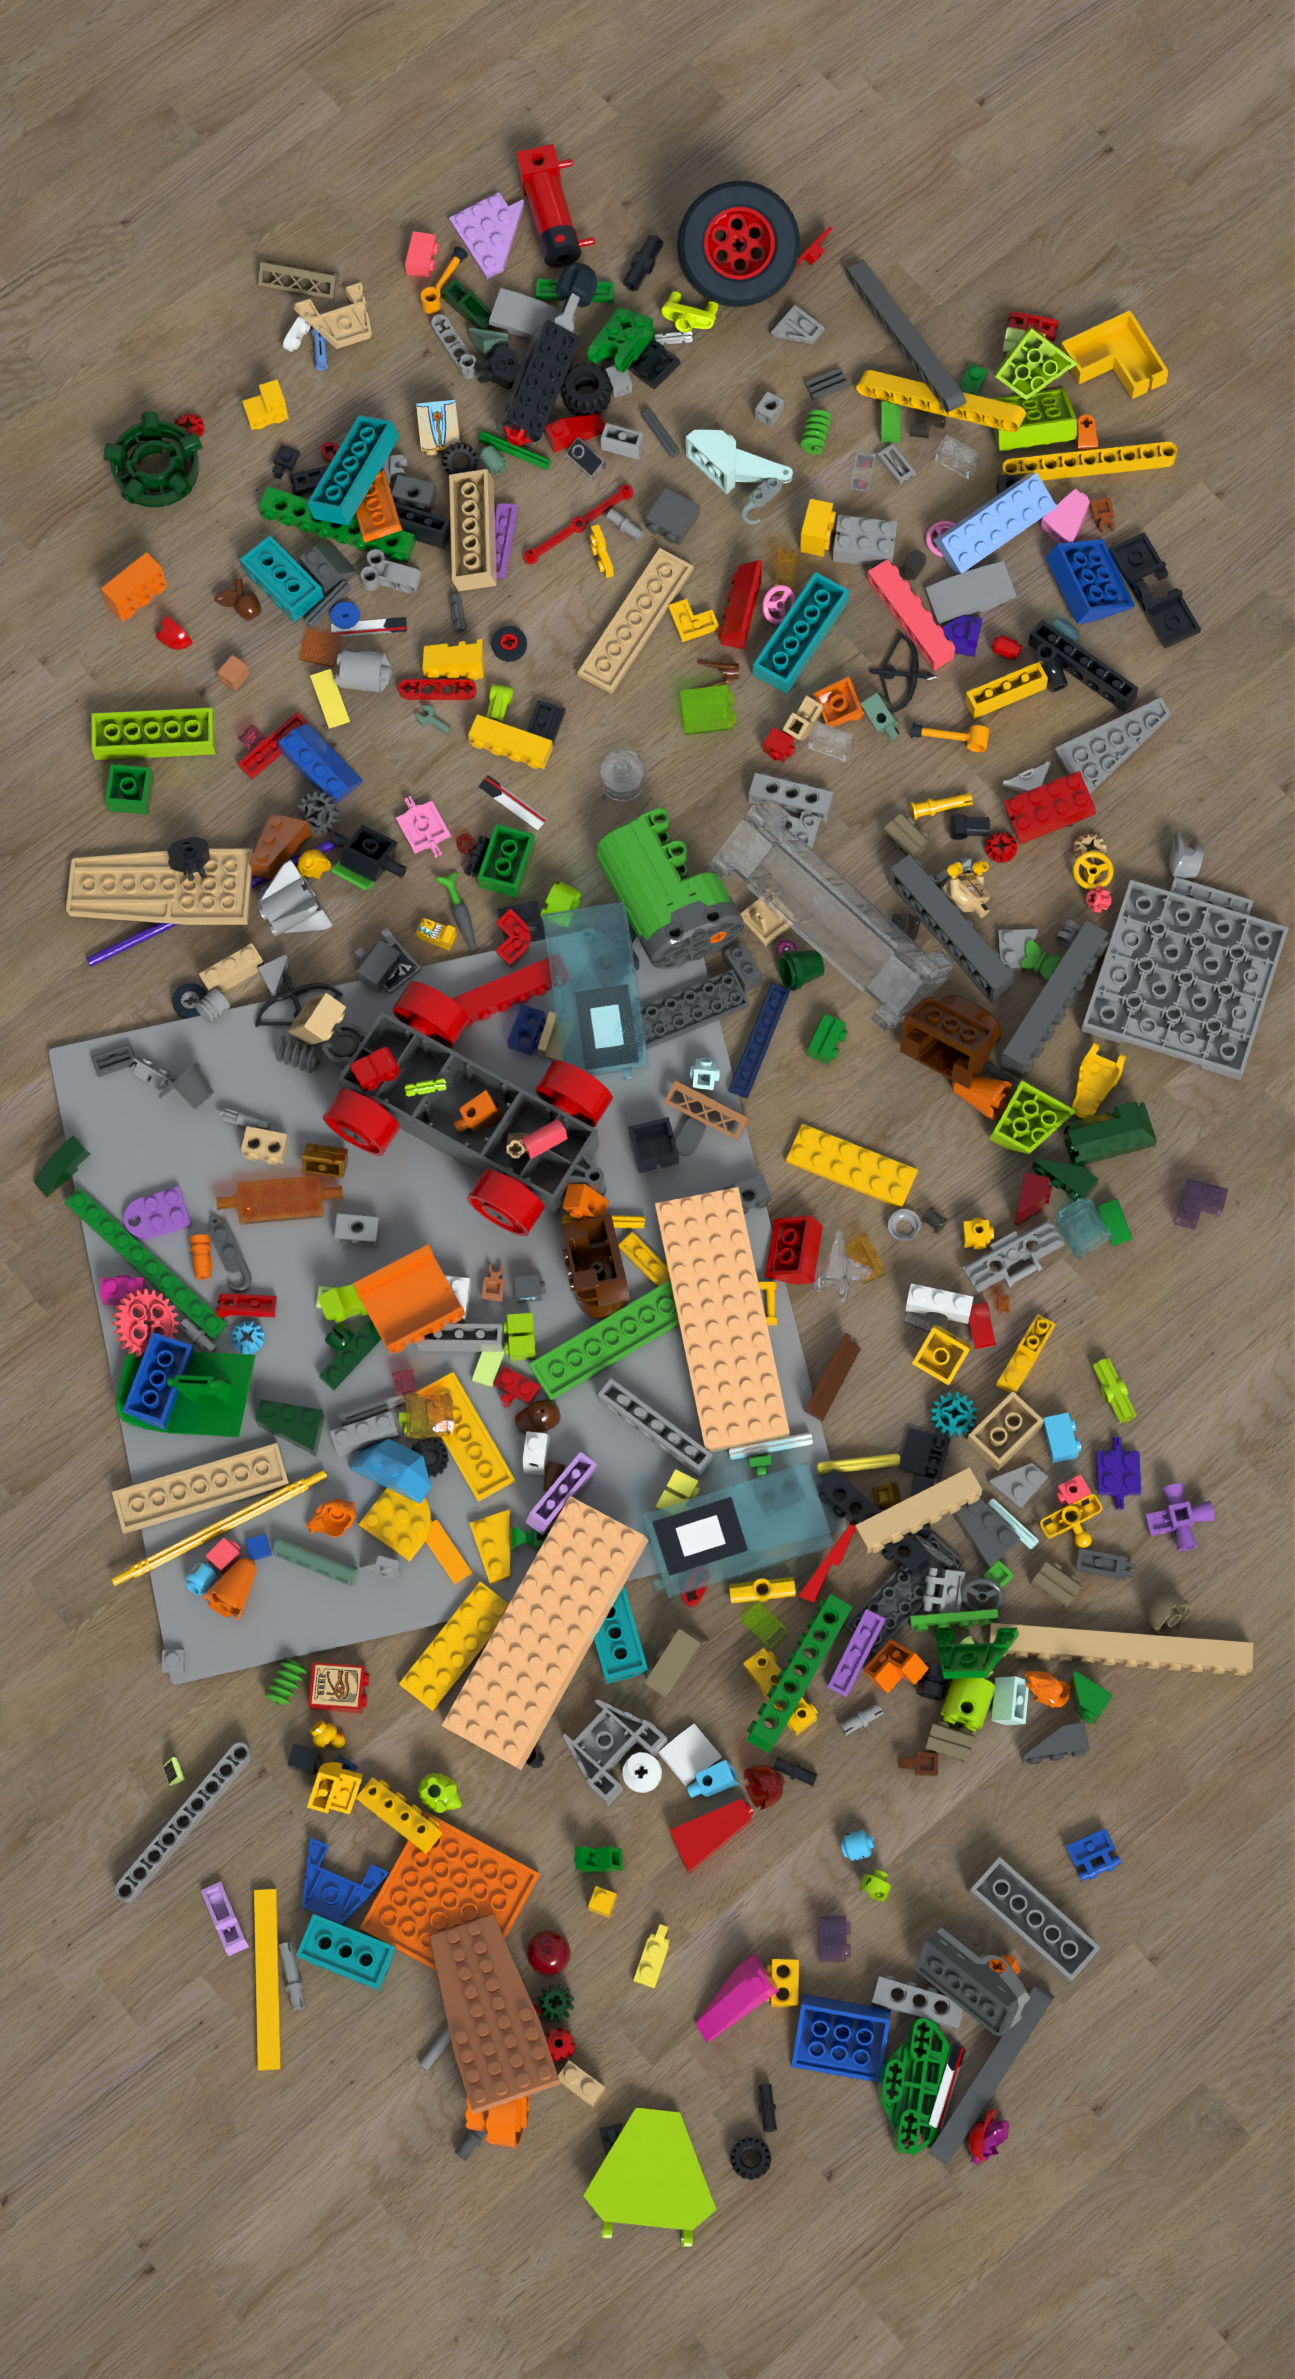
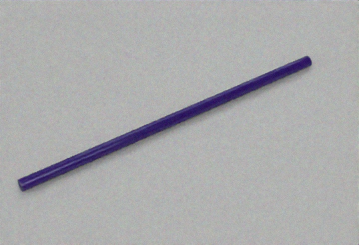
(161, 927)

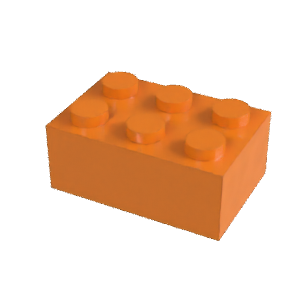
(134, 587)

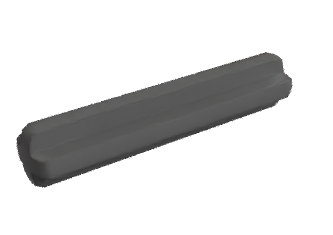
(660, 432)
(327, 603)

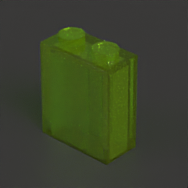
(707, 710)

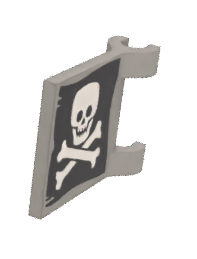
(406, 969)

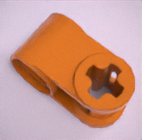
(1087, 436)

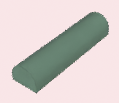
(315, 1561)

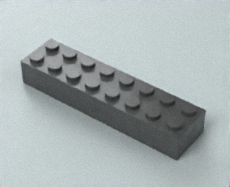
(951, 928)
(1054, 999)

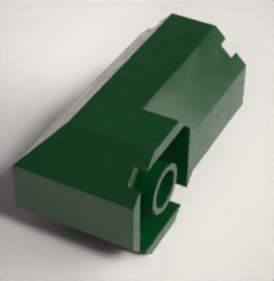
(1109, 1134)

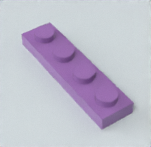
(504, 531)
(856, 1653)

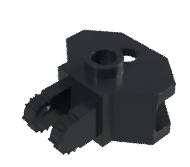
(501, 367)
(189, 858)

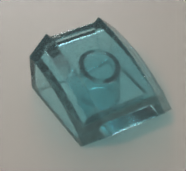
(1083, 1227)

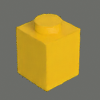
(602, 1902)

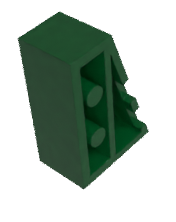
(293, 1423)

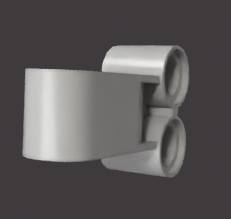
(389, 574)

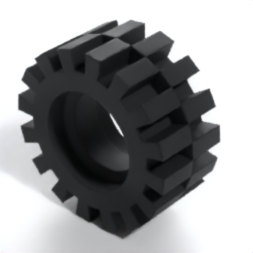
(459, 448)
(439, 1449)
(750, 2144)

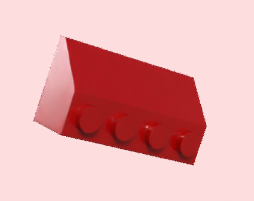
(741, 605)

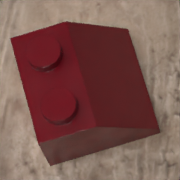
(1033, 1196)

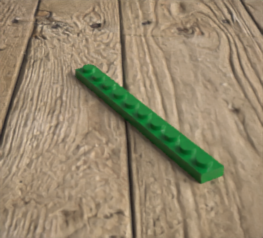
(146, 1264)

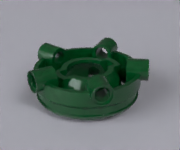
(166, 486)

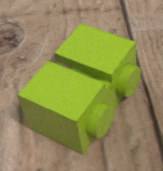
(521, 1336)

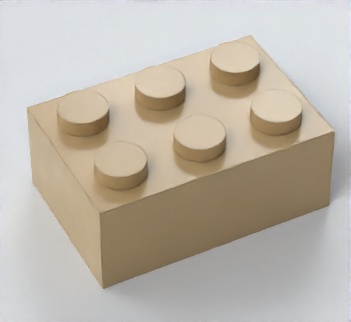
(317, 1019)
(1005, 1431)

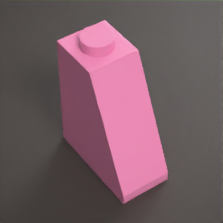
(1067, 518)

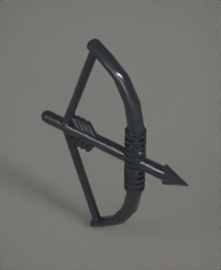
(890, 672)
(293, 994)

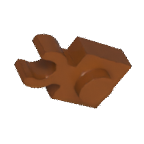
(1103, 512)

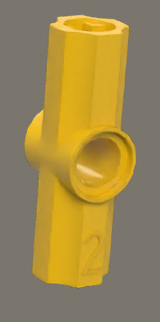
(776, 1589)

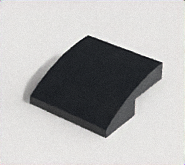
(654, 364)
(530, 914)

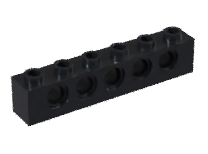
(1086, 667)
(835, 1483)

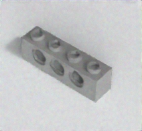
(762, 782)
(905, 2006)

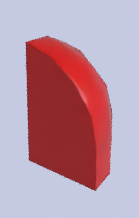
(173, 635)

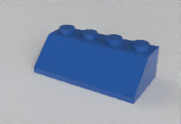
(318, 762)
(150, 1395)

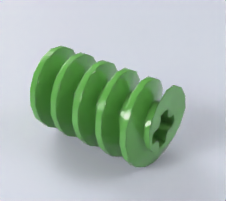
(815, 431)
(285, 1682)

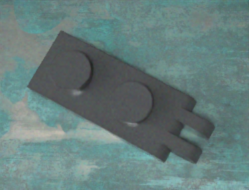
(1104, 1564)

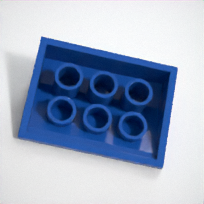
(1089, 580)
(841, 2038)

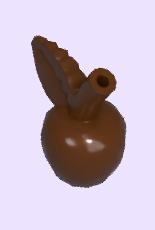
(245, 605)

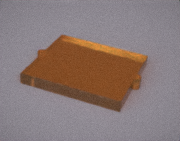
(320, 648)

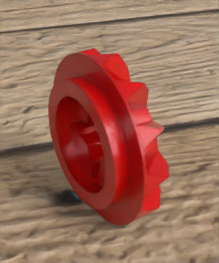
(196, 423)
(995, 853)

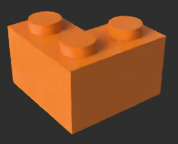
(892, 1664)

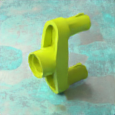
(688, 317)

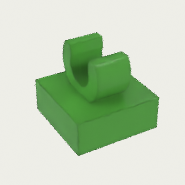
(759, 1462)
(999, 1574)

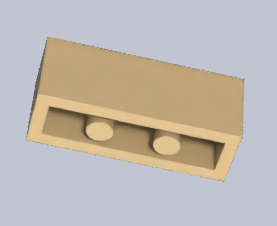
(232, 969)

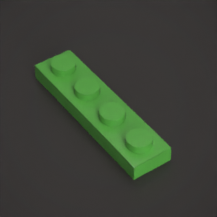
(945, 1620)

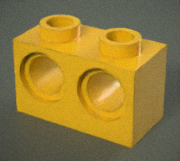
(788, 1983)

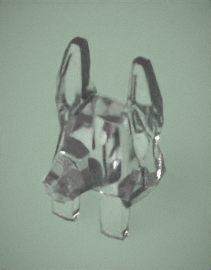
(839, 1270)

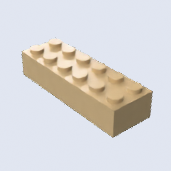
(472, 530)

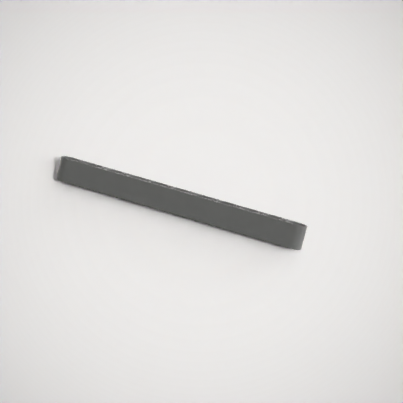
(905, 336)

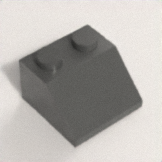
(326, 566)

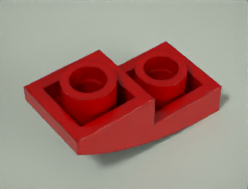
(981, 1326)

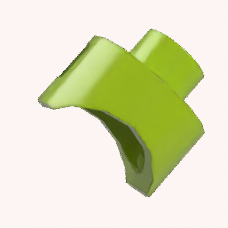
(875, 1884)

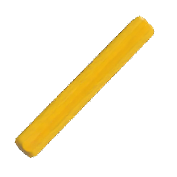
(619, 1221)

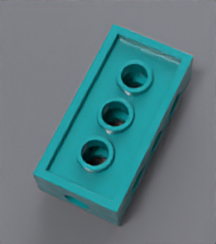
(281, 579)
(629, 1643)
(341, 1938)

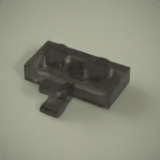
(922, 422)

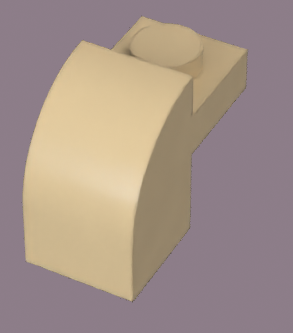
(802, 722)

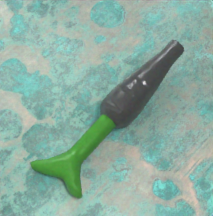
(459, 911)

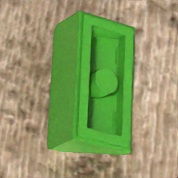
(890, 422)
(352, 877)

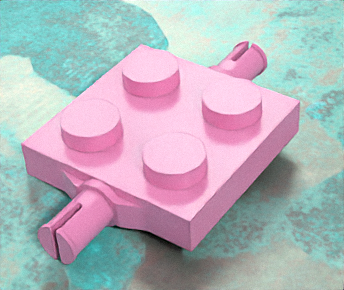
(423, 827)

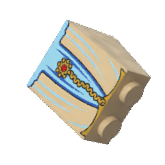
(437, 426)

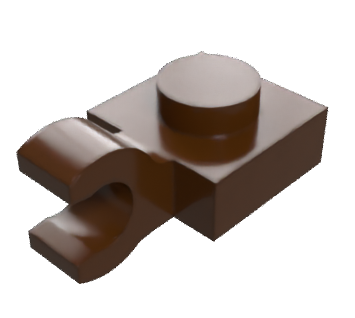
(924, 1764)

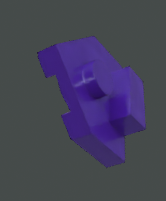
(964, 634)

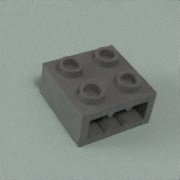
(672, 516)

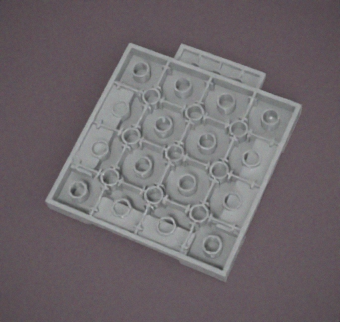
(1186, 975)

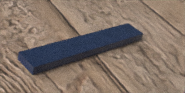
(759, 1040)

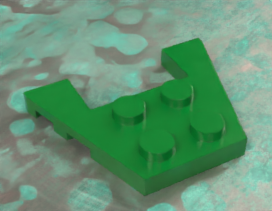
(972, 1659)

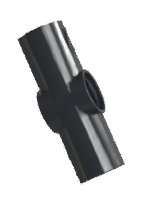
(643, 263)

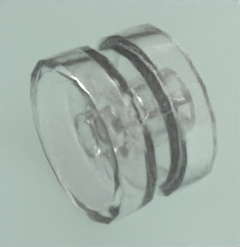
(622, 775)

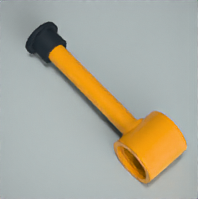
(433, 293)
(976, 738)

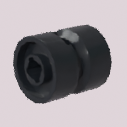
(932, 1683)

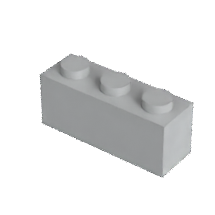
(364, 1434)

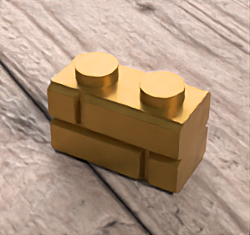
(324, 1160)

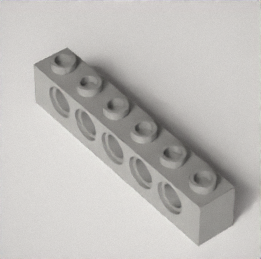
(655, 1427)

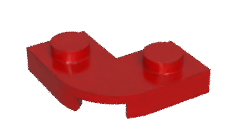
(518, 935)

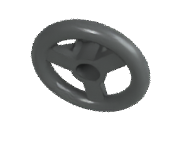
(983, 1590)

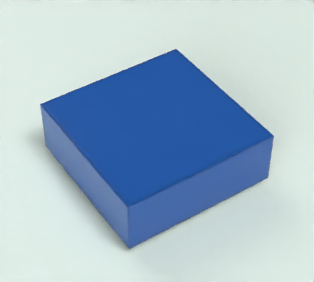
(258, 1547)

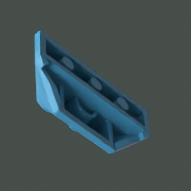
(395, 1469)

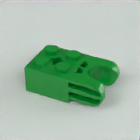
(623, 338)

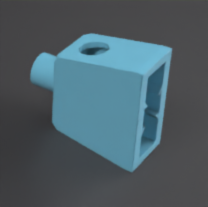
(723, 1779)

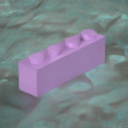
(567, 1485)

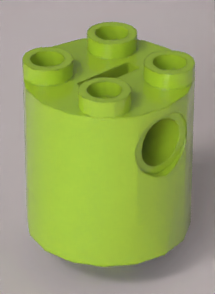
(972, 1694)

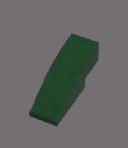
(467, 304)
(61, 1166)

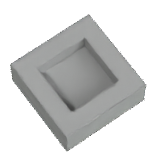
(173, 1661)

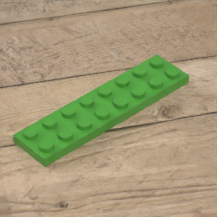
(606, 1342)

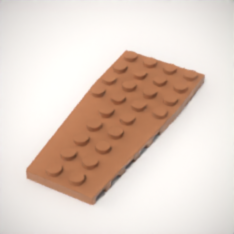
(490, 2017)

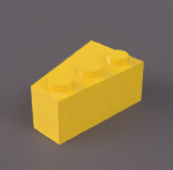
(454, 661)

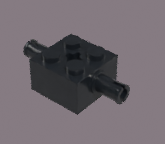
(368, 853)

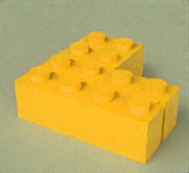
(1121, 347)

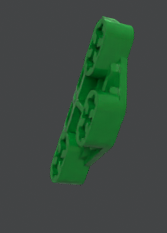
(912, 2085)

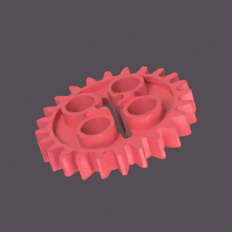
(127, 1322)

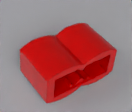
(375, 1069)

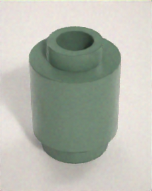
(492, 460)

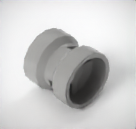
(1069, 933)

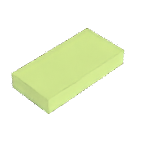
(488, 1367)

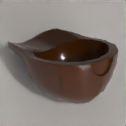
(533, 1420)

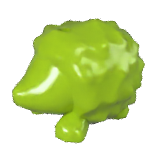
(439, 1792)

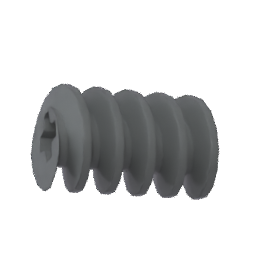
(297, 1056)

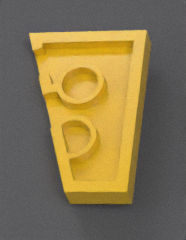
(493, 1544)

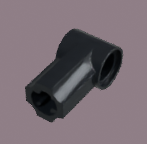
(964, 826)

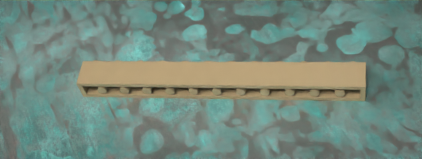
(1129, 1649)

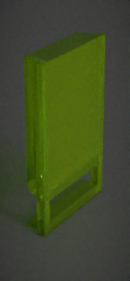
(763, 1624)

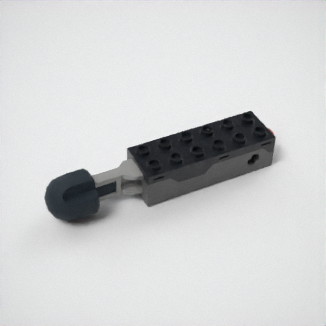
(546, 361)

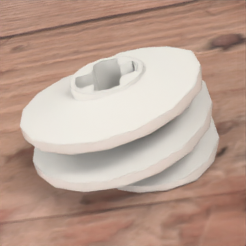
(649, 1780)

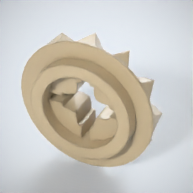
(1086, 840)

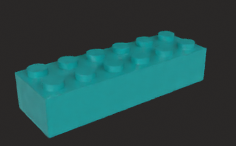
(353, 470)
(801, 633)

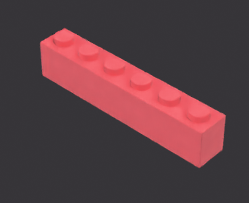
(911, 615)

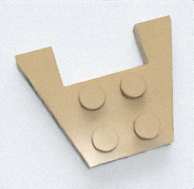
(341, 325)

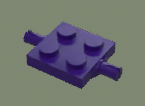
(1118, 1473)

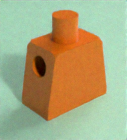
(479, 1113)

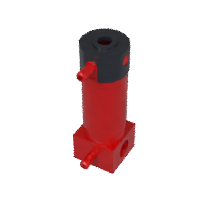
(542, 185)

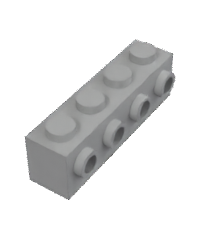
(465, 1338)

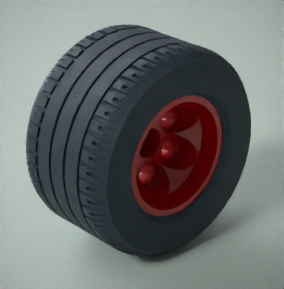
(777, 241)

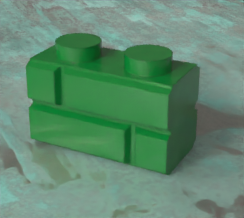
(826, 1039)

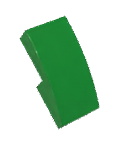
(1115, 1220)

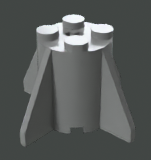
(291, 903)

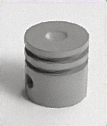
(212, 1005)

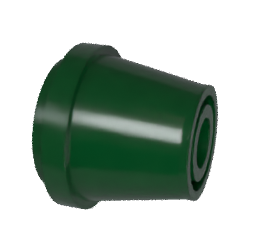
(800, 967)

